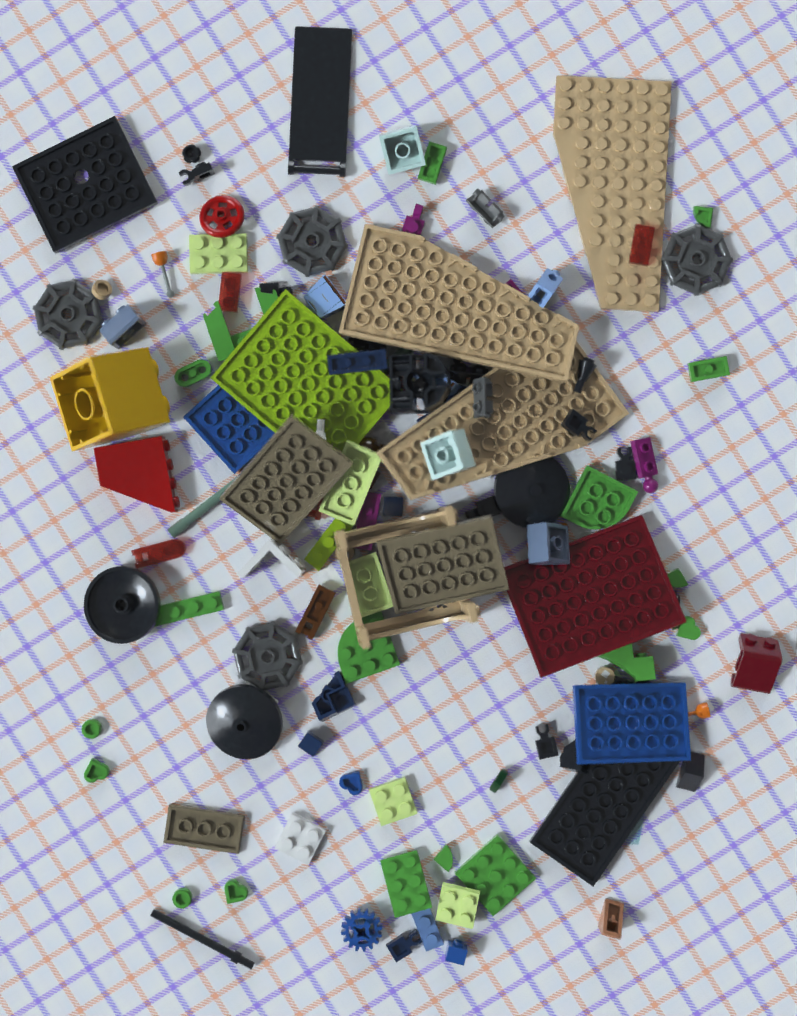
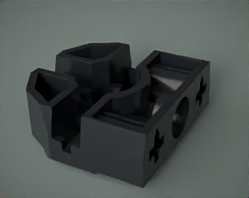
(425, 386)

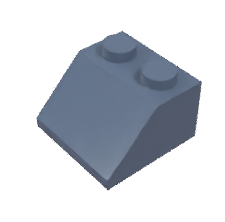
(122, 326)
(548, 544)

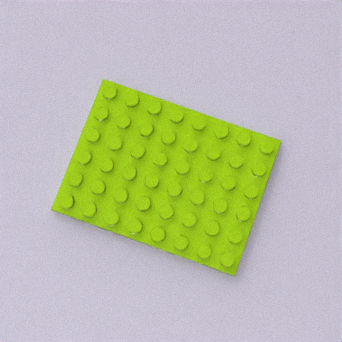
(285, 372)

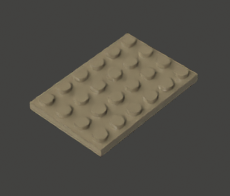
(286, 479)
(443, 564)

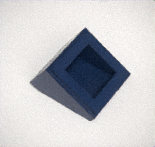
(393, 506)
(310, 743)

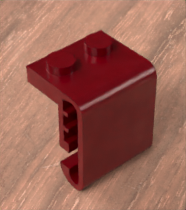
(757, 663)

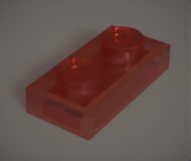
(641, 245)
(230, 291)

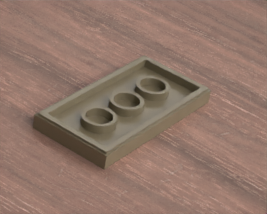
(204, 828)

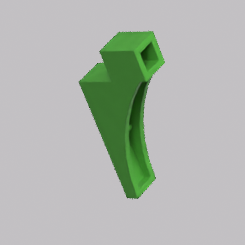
(639, 668)

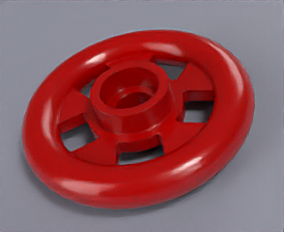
(220, 231)

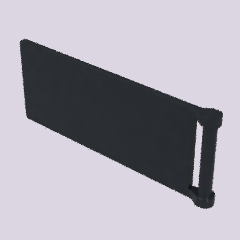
(320, 99)

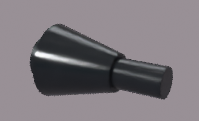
(585, 369)

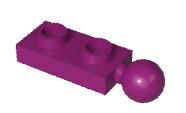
(645, 463)

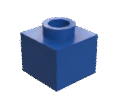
(456, 952)

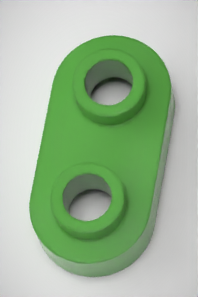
(193, 373)

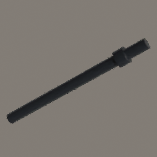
(236, 957)

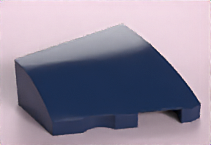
(333, 699)

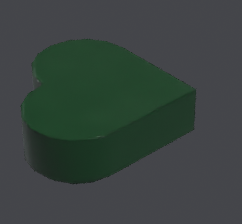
(498, 780)

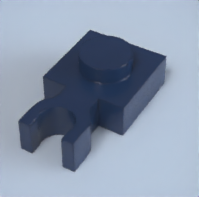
(401, 946)

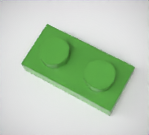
(708, 369)

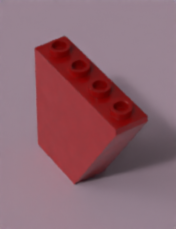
(139, 471)

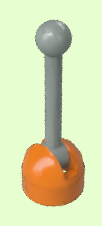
(160, 259)

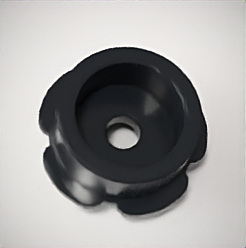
(191, 149)

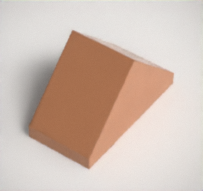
(611, 919)

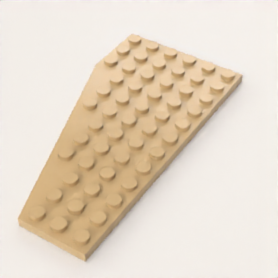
(615, 172)
(441, 305)
(519, 432)

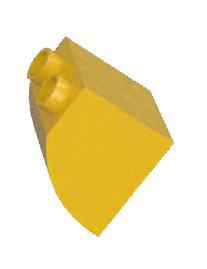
(110, 398)

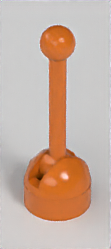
(701, 711)

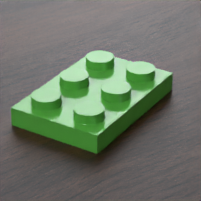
(406, 884)

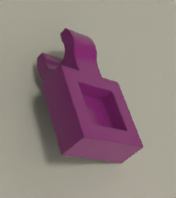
(414, 224)

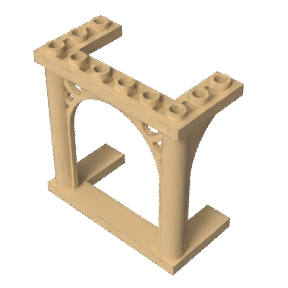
(457, 610)

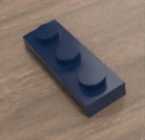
(357, 362)

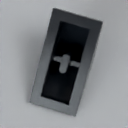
(691, 772)

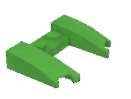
(222, 340)

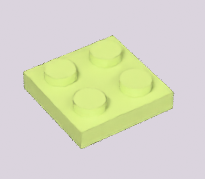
(393, 801)
(457, 905)

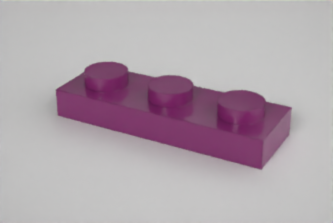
(368, 515)

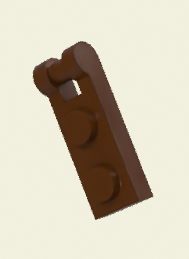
(316, 611)

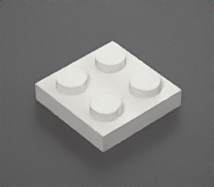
(300, 838)

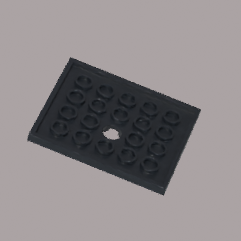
(78, 211)

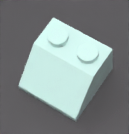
(402, 149)
(448, 454)

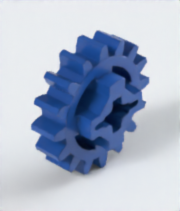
(356, 924)

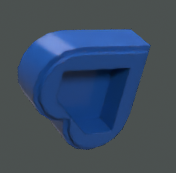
(352, 782)

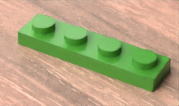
(190, 608)

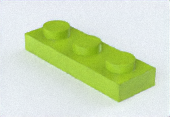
(326, 544)

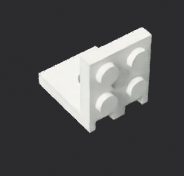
(295, 565)

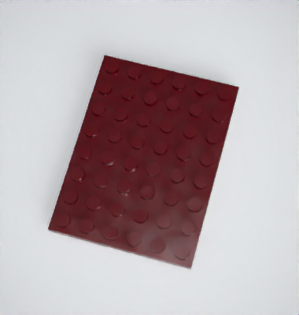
(598, 602)

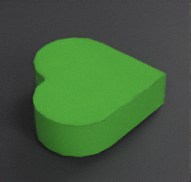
(688, 629)
(95, 771)
(234, 891)

